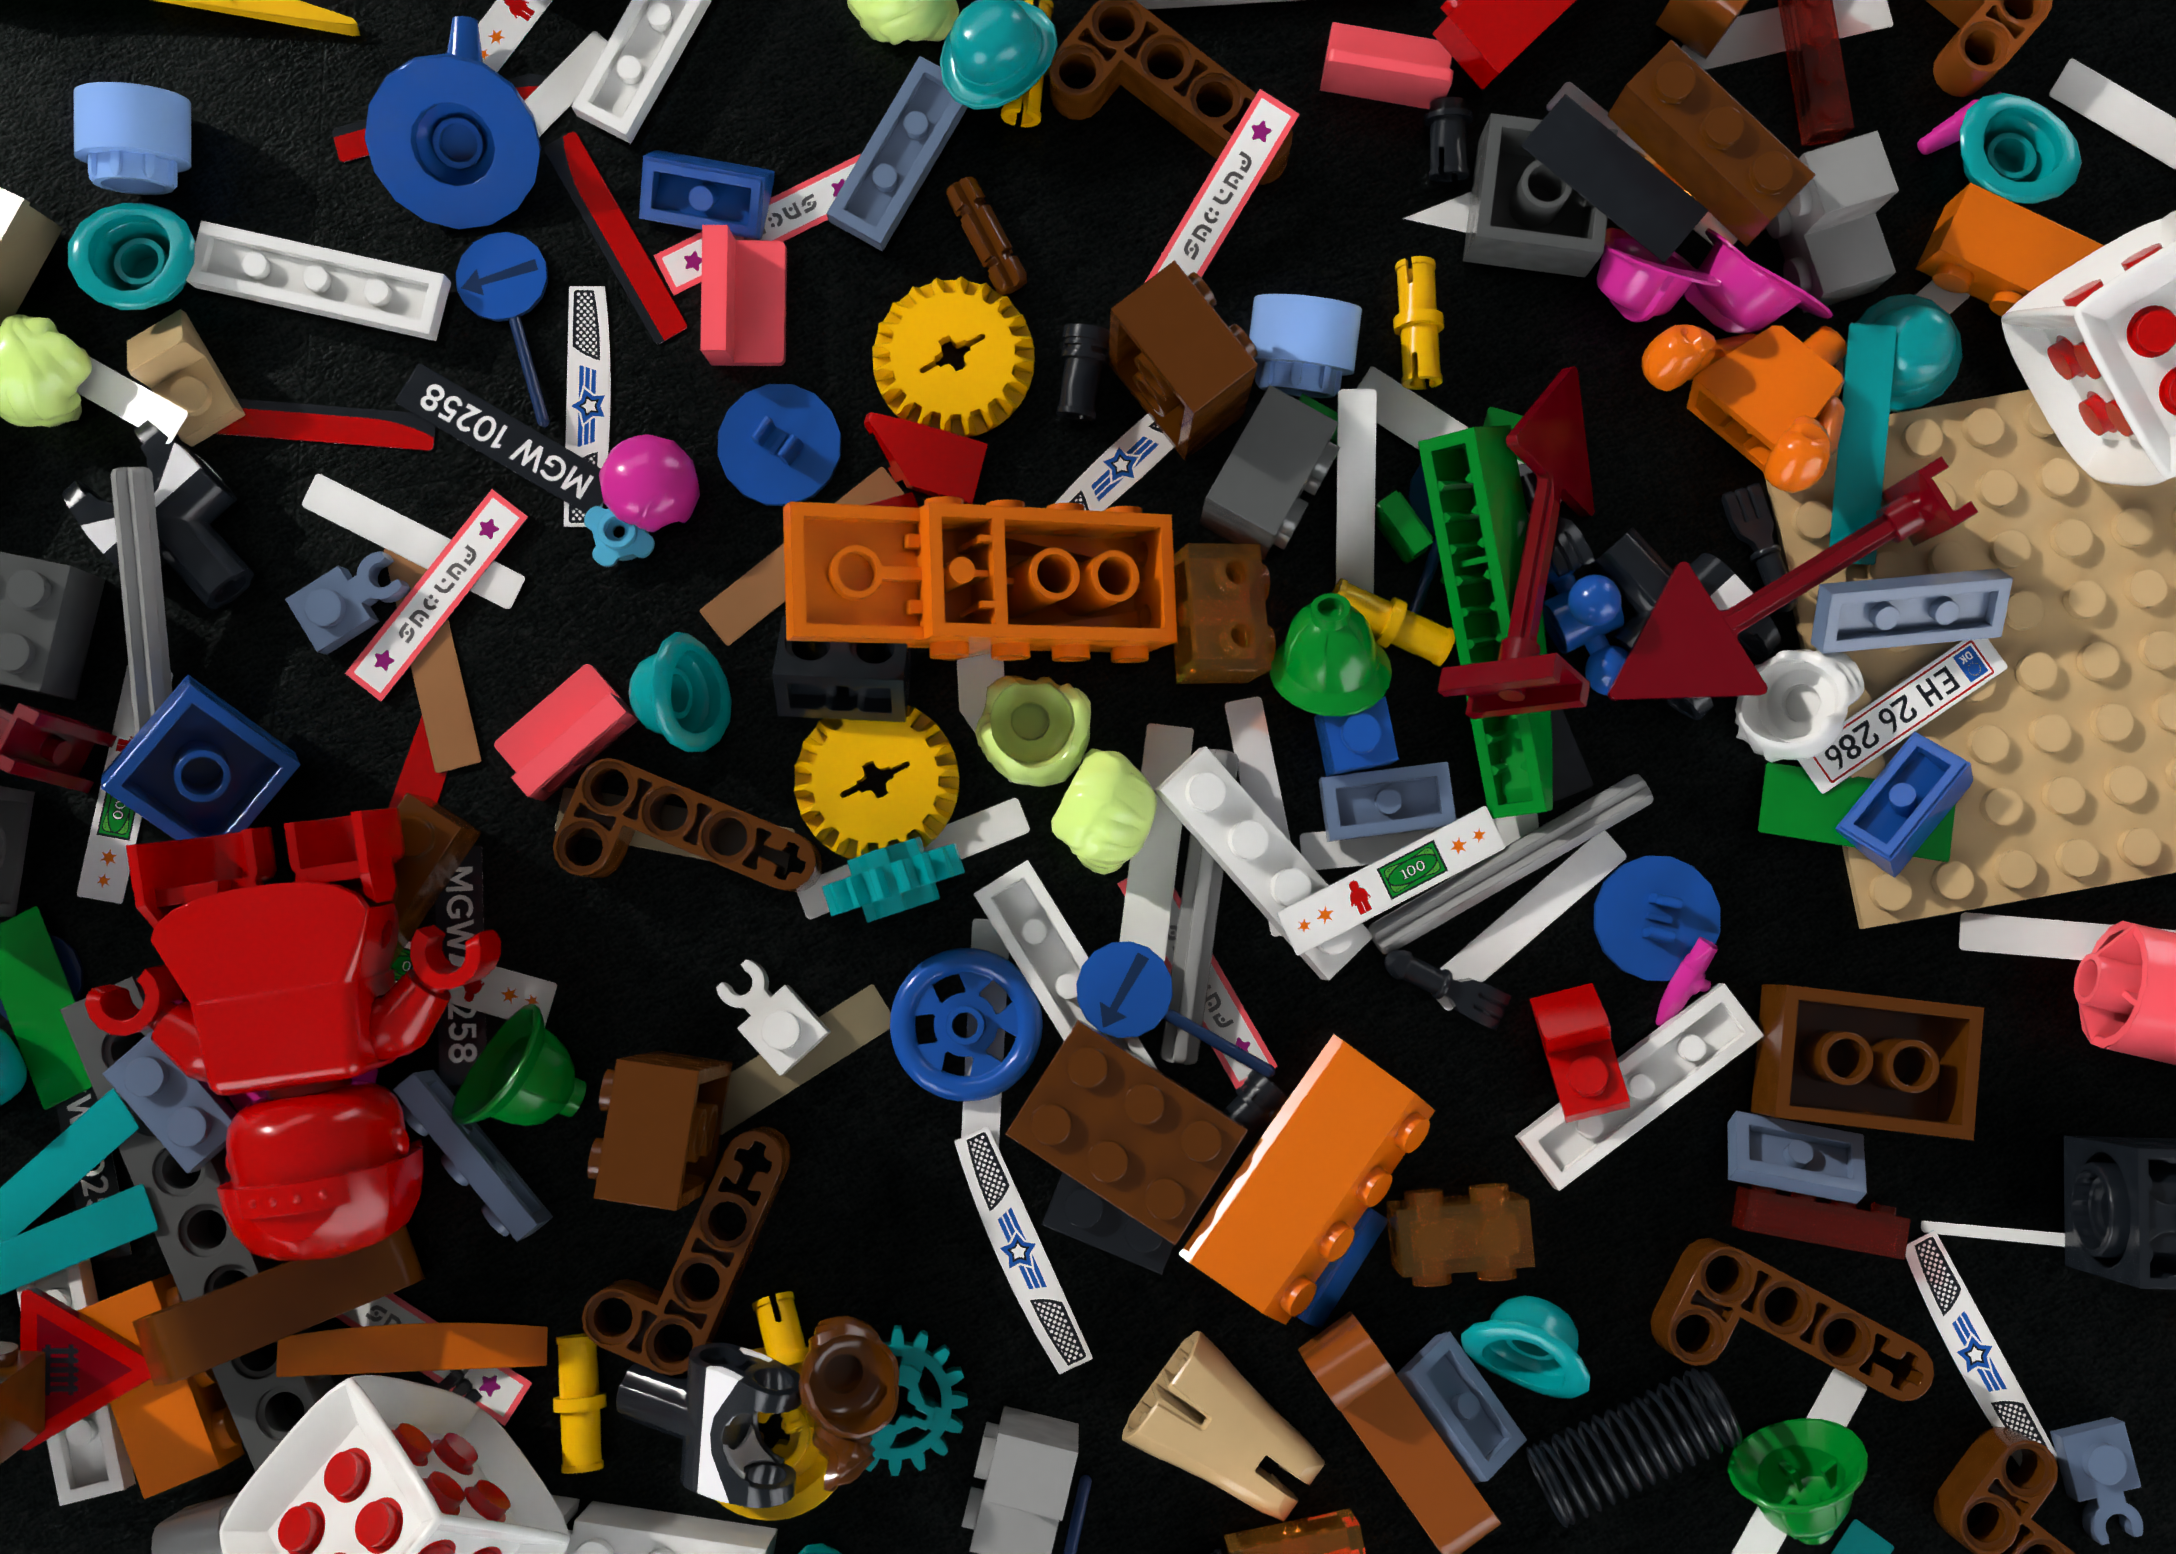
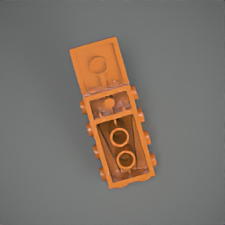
(982, 578)

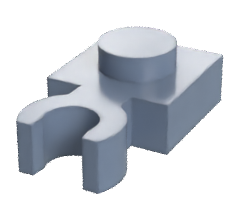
(339, 605)
(2098, 1468)

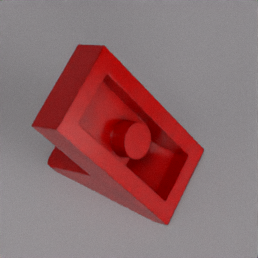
(1580, 1052)

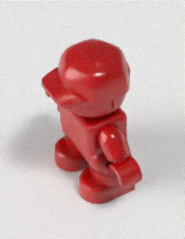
(294, 1003)

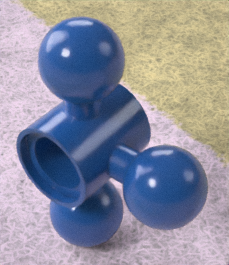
(1583, 616)

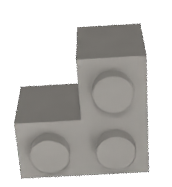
(1832, 225)
(1027, 1483)

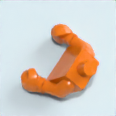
(1760, 394)

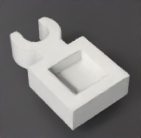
(779, 1024)

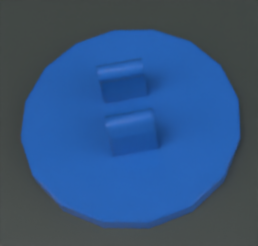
(779, 444)
(1654, 915)

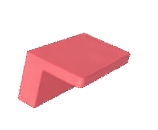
(1386, 66)
(742, 299)
(564, 733)

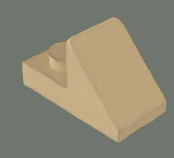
(181, 370)

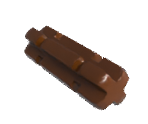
(986, 236)

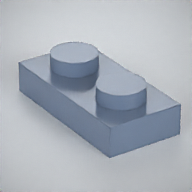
(1387, 801)
(175, 1108)
(1796, 1157)
(1461, 1407)

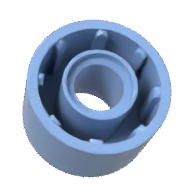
(132, 136)
(1304, 343)

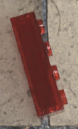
(1816, 70)
(1821, 1222)

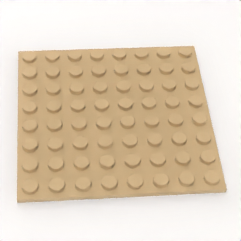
(2082, 724)

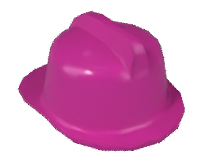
(1641, 282)
(1748, 292)

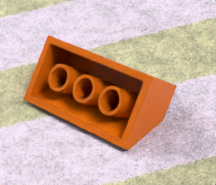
(1309, 1182)

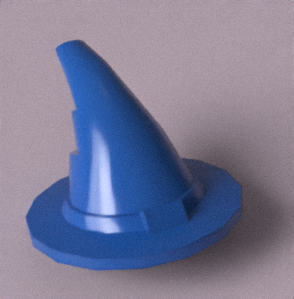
(453, 136)

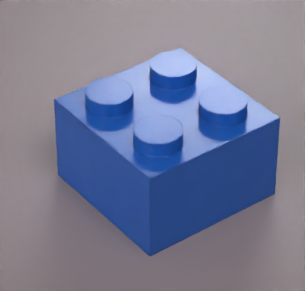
(199, 766)

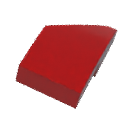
(928, 457)

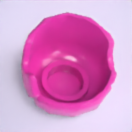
(649, 482)

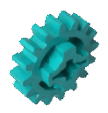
(893, 879)
(925, 1411)

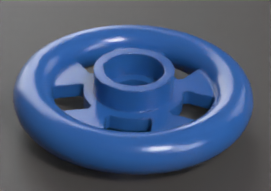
(926, 1061)

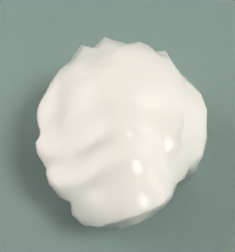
(1802, 705)

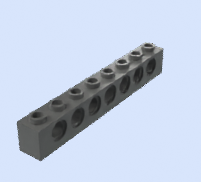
(192, 1253)

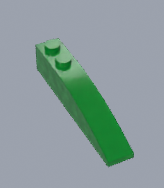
(1480, 544)

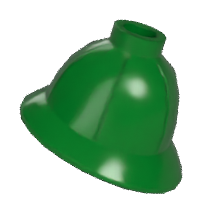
(1331, 660)
(520, 1076)
(1801, 1475)

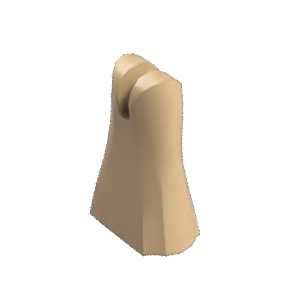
(1220, 1429)

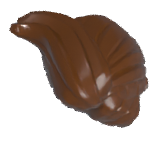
(849, 1393)

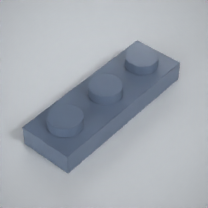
(897, 157)
(1910, 610)
(471, 1157)

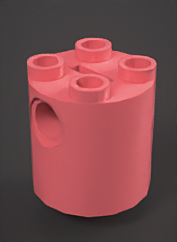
(2130, 992)

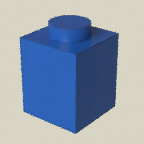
(1357, 740)

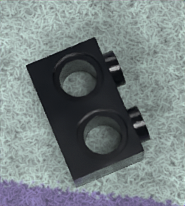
(842, 679)

